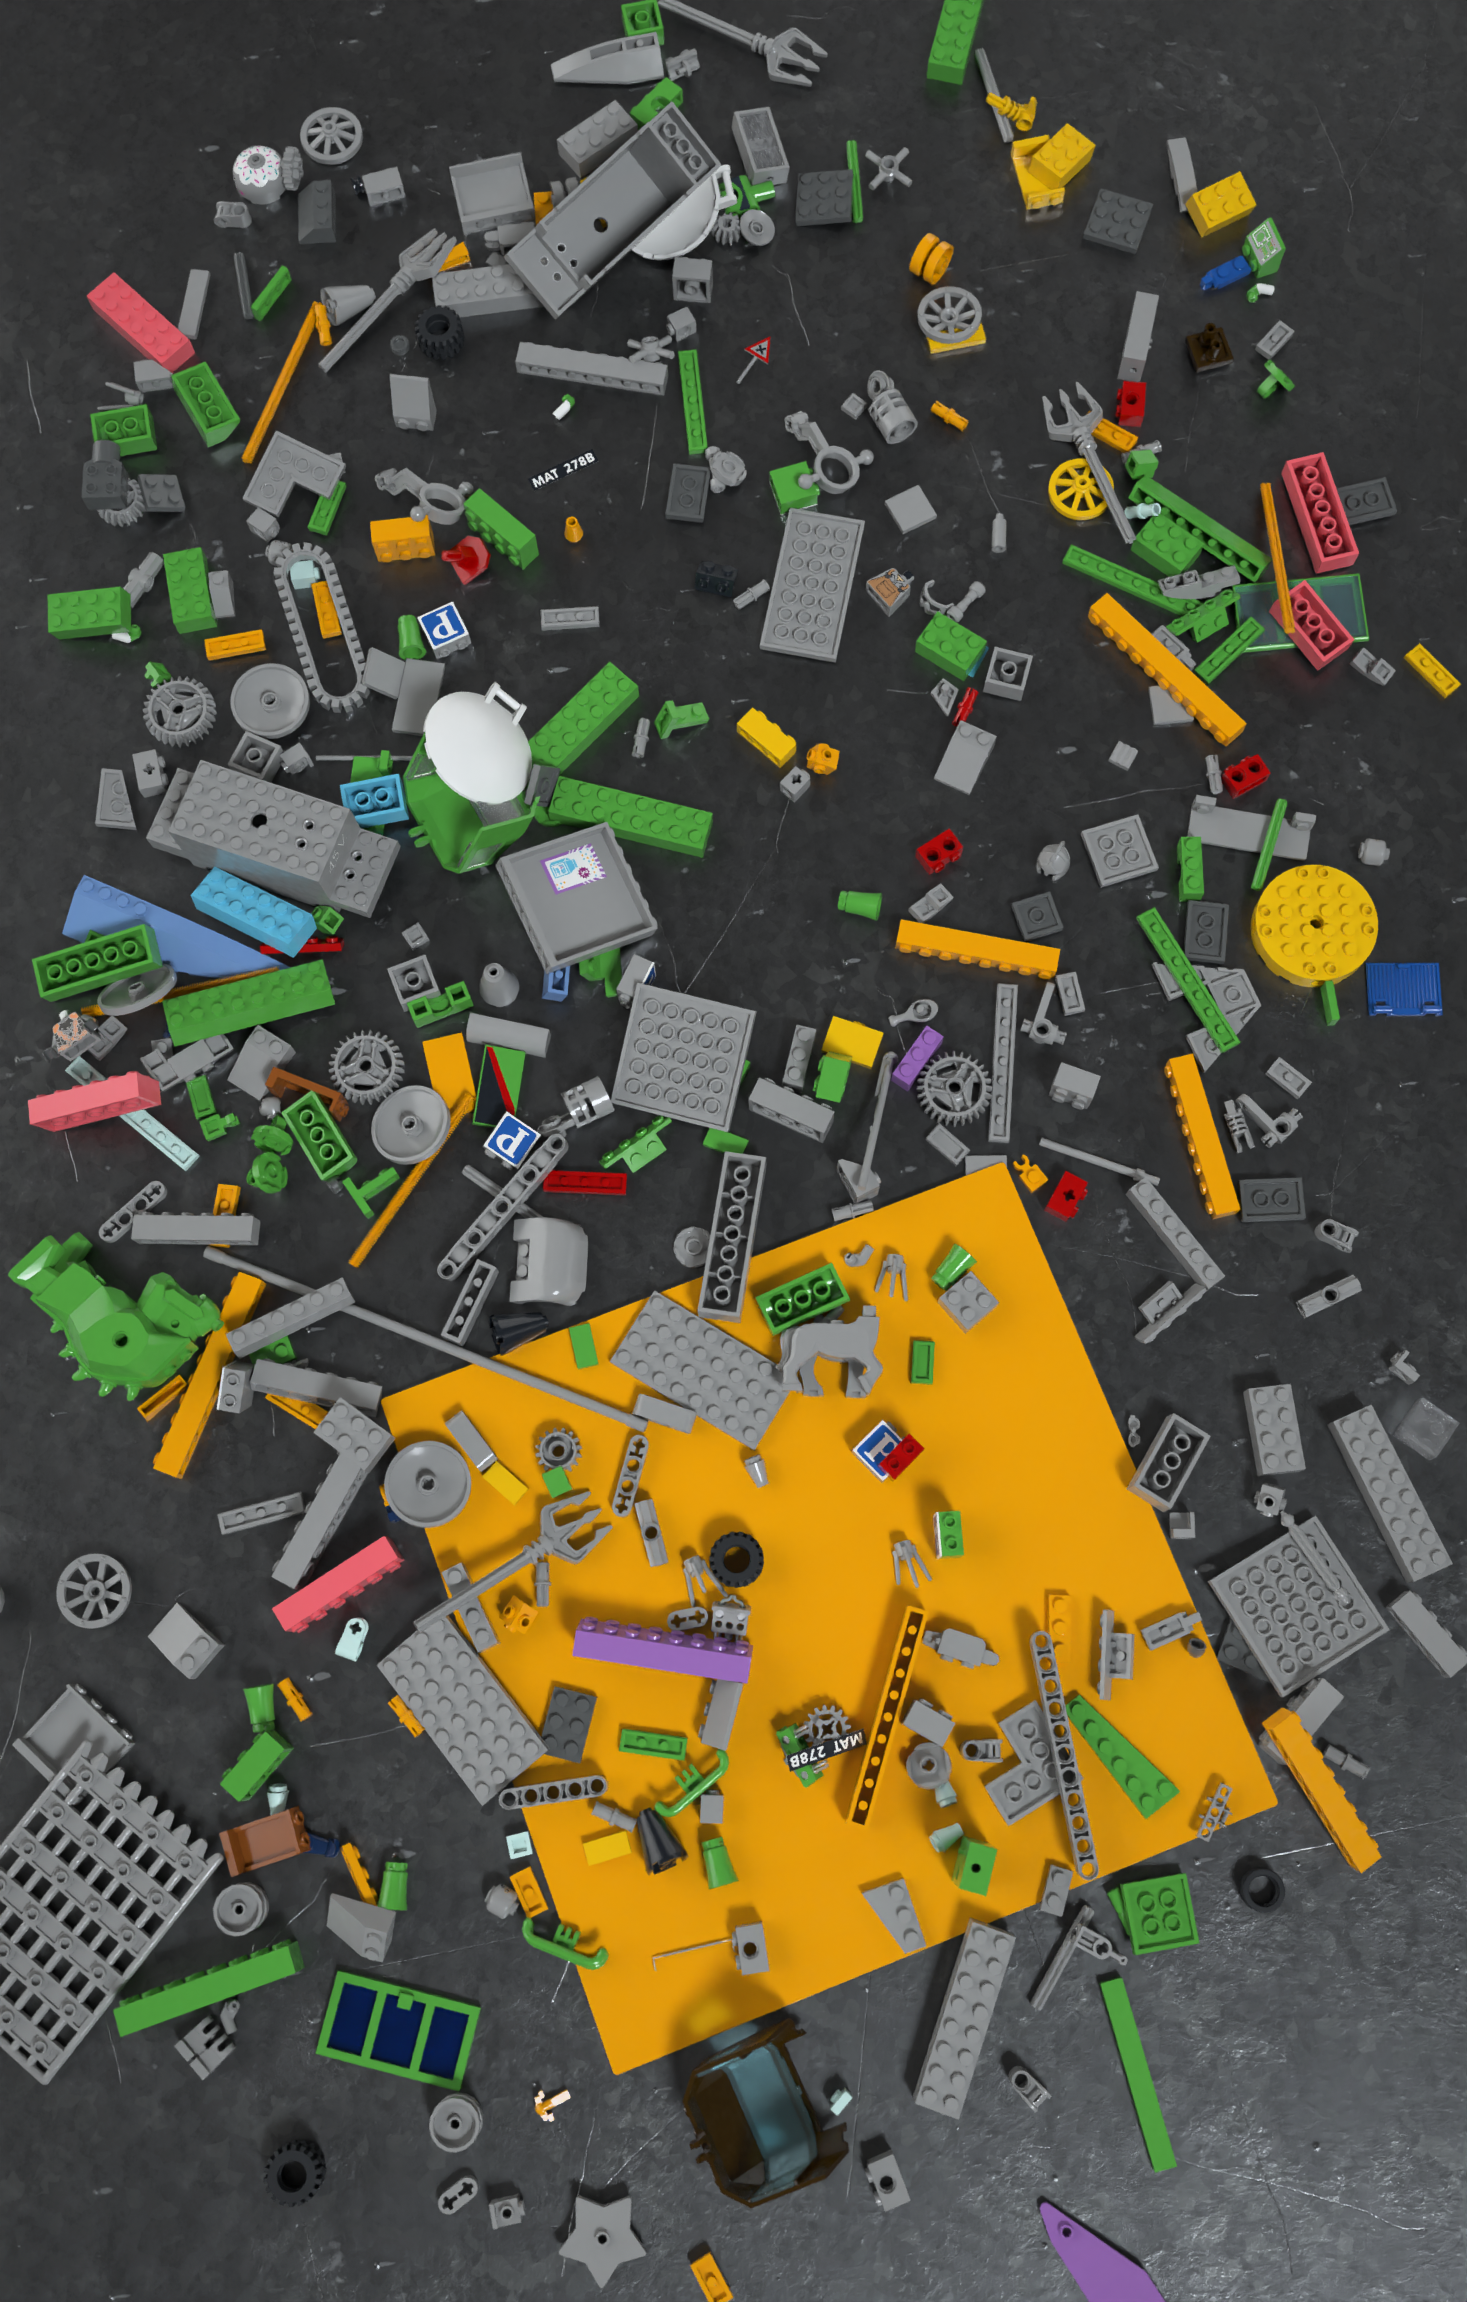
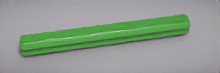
(853, 164)
(1269, 844)

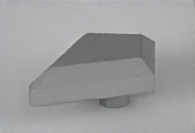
(945, 695)

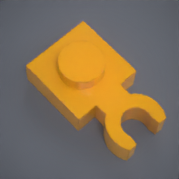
(1032, 1176)

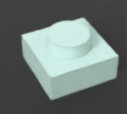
(519, 1845)
(840, 2100)

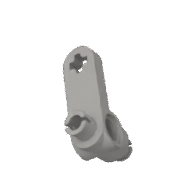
(1053, 1033)
(1266, 1124)

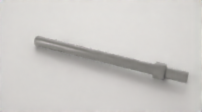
(1137, 1174)

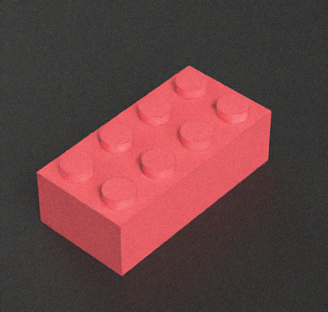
(1316, 627)

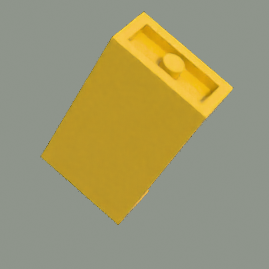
(1033, 190)

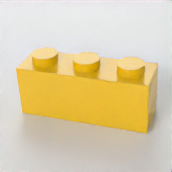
(766, 737)

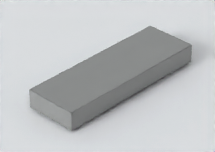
(570, 618)

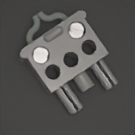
(731, 1613)

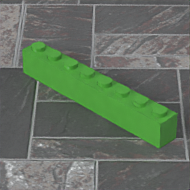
(1215, 537)

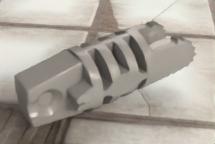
(1237, 1125)

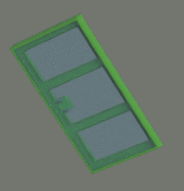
(1339, 593)

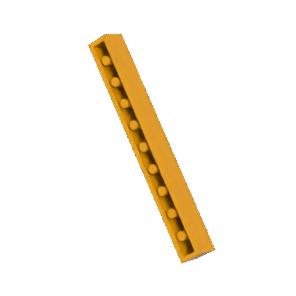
(1166, 670)
(205, 1382)
(886, 1718)

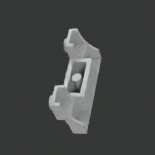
(187, 1062)

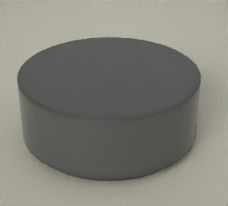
(399, 345)

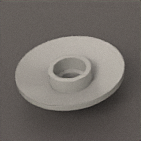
(760, 222)

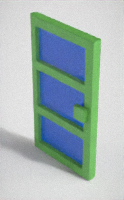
(398, 2030)

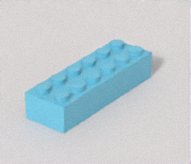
(254, 911)

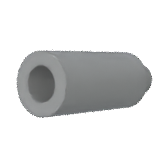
(999, 534)

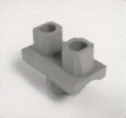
(682, 64)

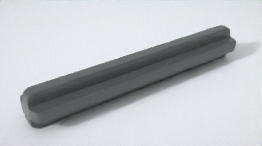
(243, 284)

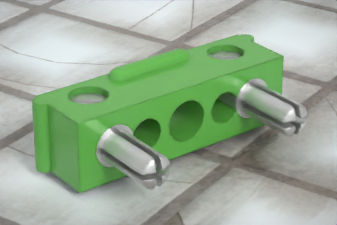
(792, 1742)

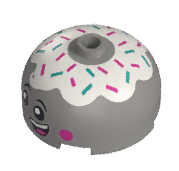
(259, 175)

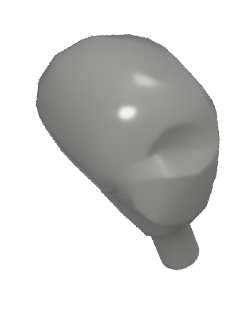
(270, 1107)

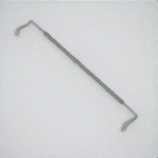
(693, 1948)

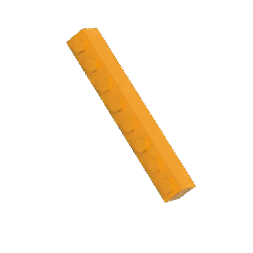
(977, 949)
(1202, 1137)
(1321, 1789)

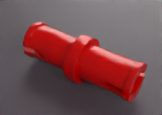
(965, 707)

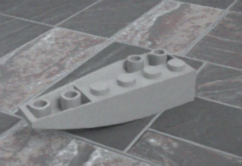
(613, 62)

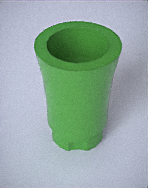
(410, 638)
(861, 903)
(953, 1267)
(261, 1707)
(718, 1863)
(394, 1887)

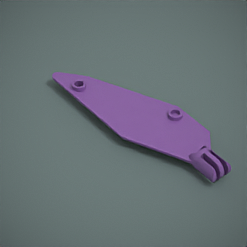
(1096, 2266)

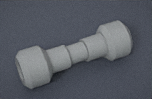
(715, 485)
(976, 590)

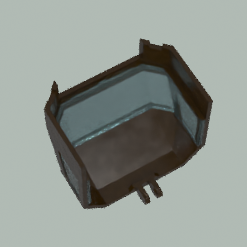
(759, 2120)

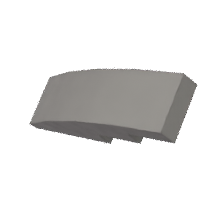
(1181, 171)

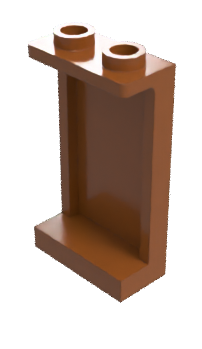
(280, 1080)
(265, 1841)

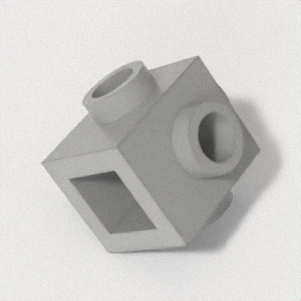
(1274, 1492)

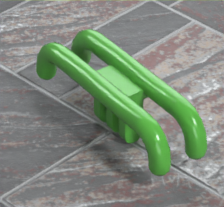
(694, 1785)
(563, 1946)

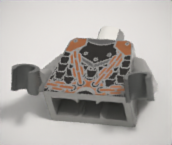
(72, 1036)

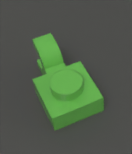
(216, 1125)

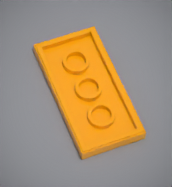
(450, 1069)

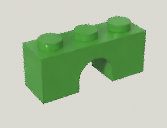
(657, 99)
(1191, 880)
(430, 1010)

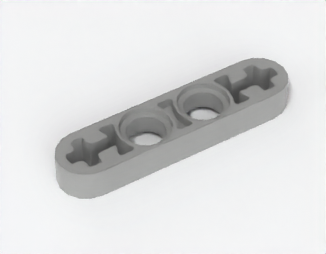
(130, 1208)
(631, 1476)

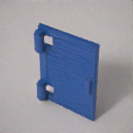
(1403, 989)

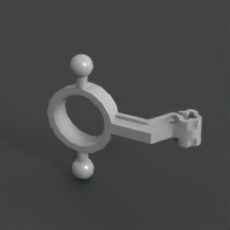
(804, 430)
(396, 482)

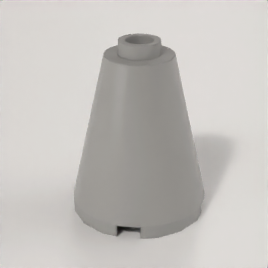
(346, 301)
(498, 985)

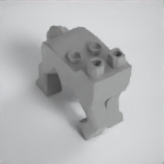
(835, 1343)

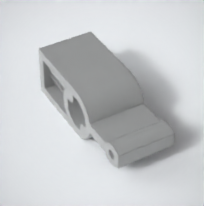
(1091, 1942)

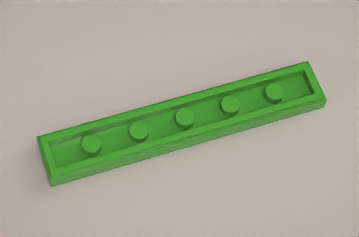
(692, 401)

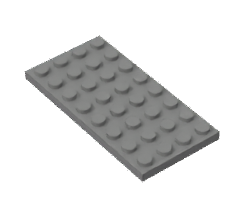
(812, 585)
(702, 1370)
(463, 1708)

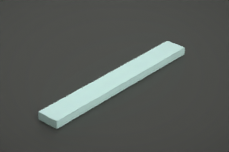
(140, 1120)

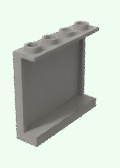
(492, 193)
(64, 1729)

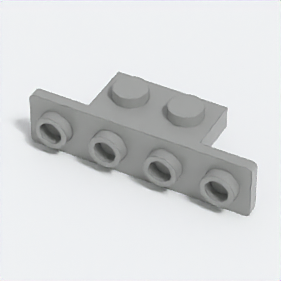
(1165, 1307)
(1116, 1655)

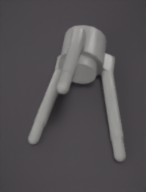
(132, 396)
(894, 1265)
(905, 1551)
(695, 1567)

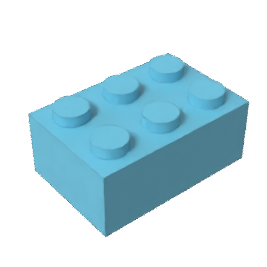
(376, 800)

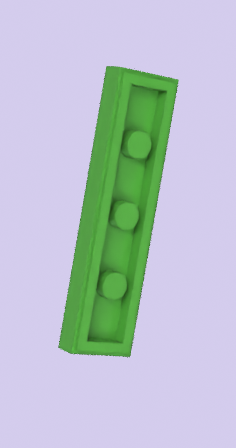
(1229, 650)

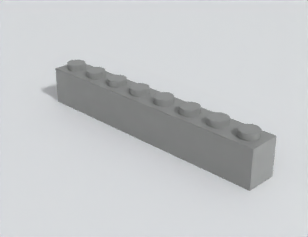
(591, 368)

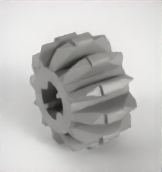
(726, 228)

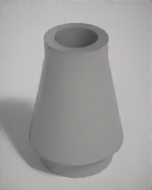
(756, 1468)

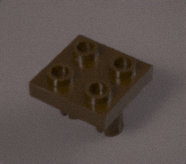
(1209, 348)

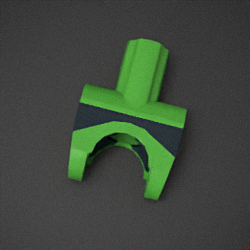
(747, 195)

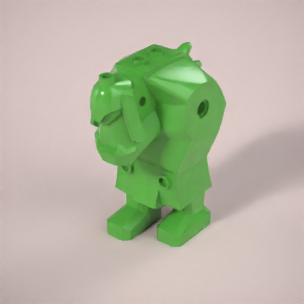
(104, 1327)

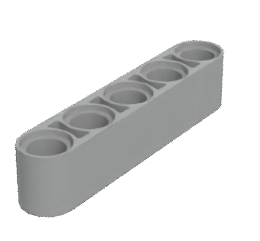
(542, 1791)

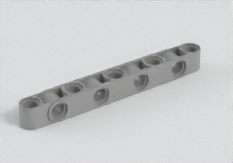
(492, 1220)

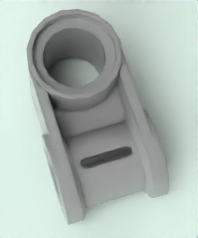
(233, 213)
(1340, 1236)
(986, 1750)
(1030, 2090)

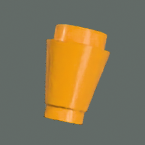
(573, 530)

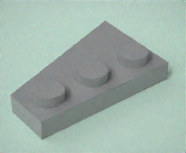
(897, 1913)

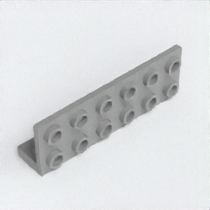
(1248, 830)

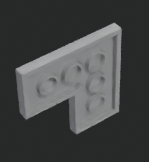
(287, 464)
(1035, 1778)

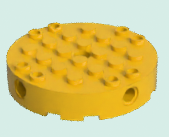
(1332, 903)

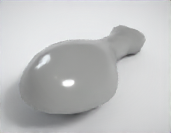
(919, 1011)

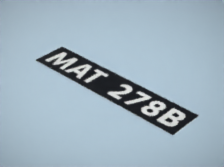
(563, 469)
(826, 1750)

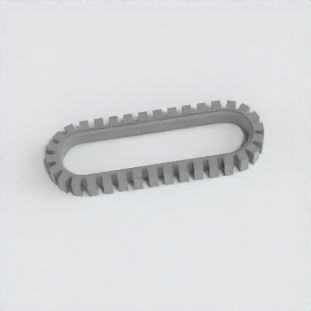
(299, 637)

